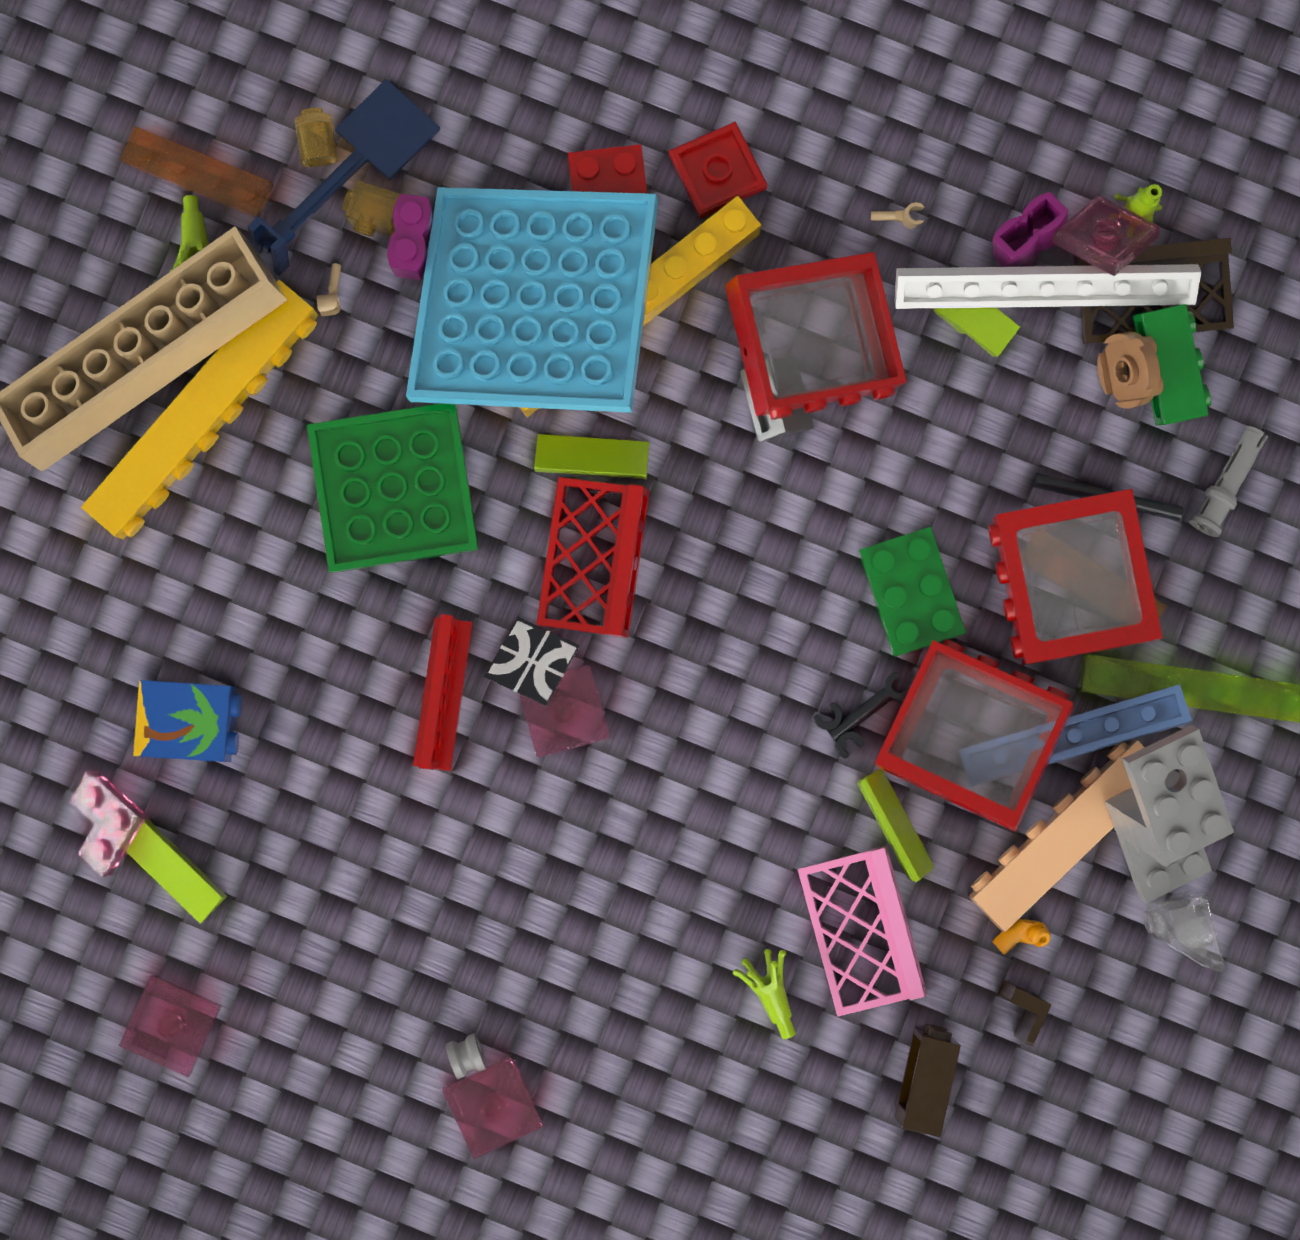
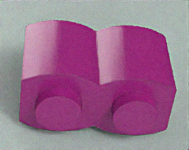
(1024, 236)
(409, 242)

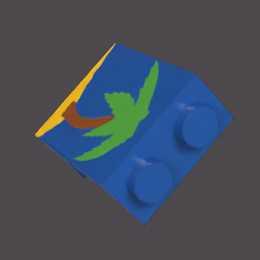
(186, 721)

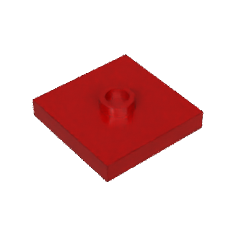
(717, 169)

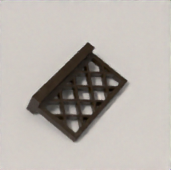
(1174, 254)

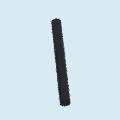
(1082, 490)

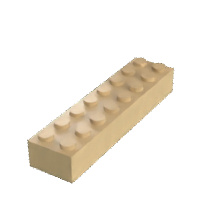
(138, 349)

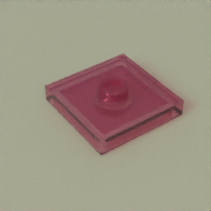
(1106, 235)
(570, 717)
(170, 1025)
(492, 1107)

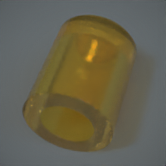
(315, 138)

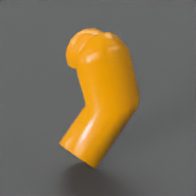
(1022, 931)

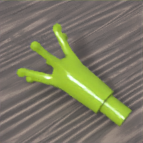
(1143, 202)
(192, 230)
(771, 991)

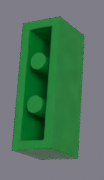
(1179, 364)

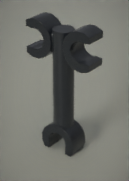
(840, 728)

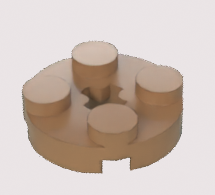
(1144, 378)

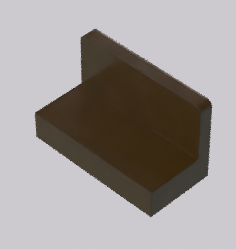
(1033, 1015)

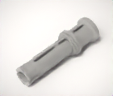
(1222, 495)

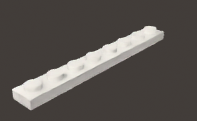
(1046, 286)

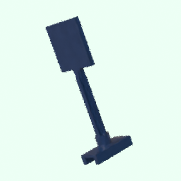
(382, 131)

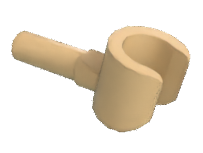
(900, 215)
(330, 303)

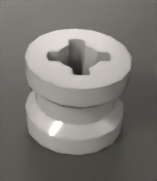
(466, 1056)

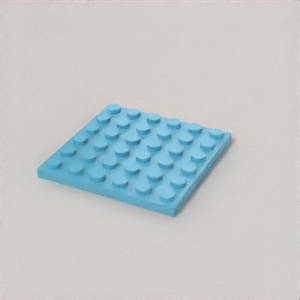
(533, 299)

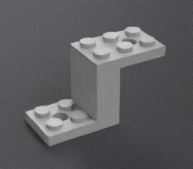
(1169, 813)

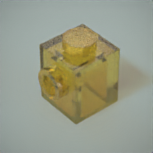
(370, 209)

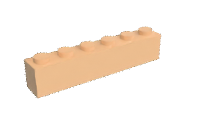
(1054, 844)

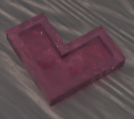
(114, 820)

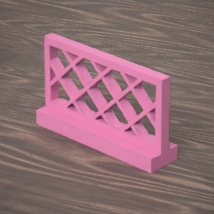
(894, 922)

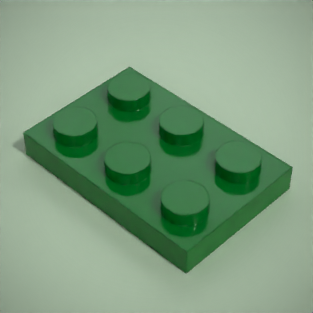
(911, 591)

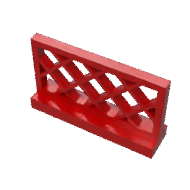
(625, 558)
(443, 693)

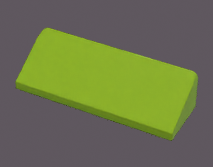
(591, 456)
(895, 825)
(175, 872)

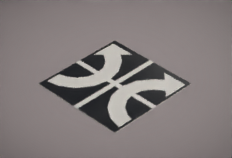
(531, 661)

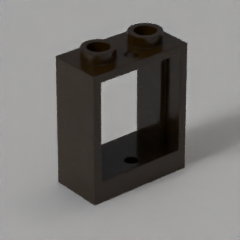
(927, 1080)

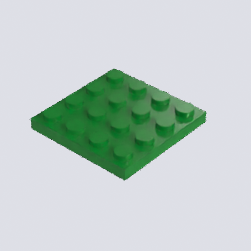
(392, 487)

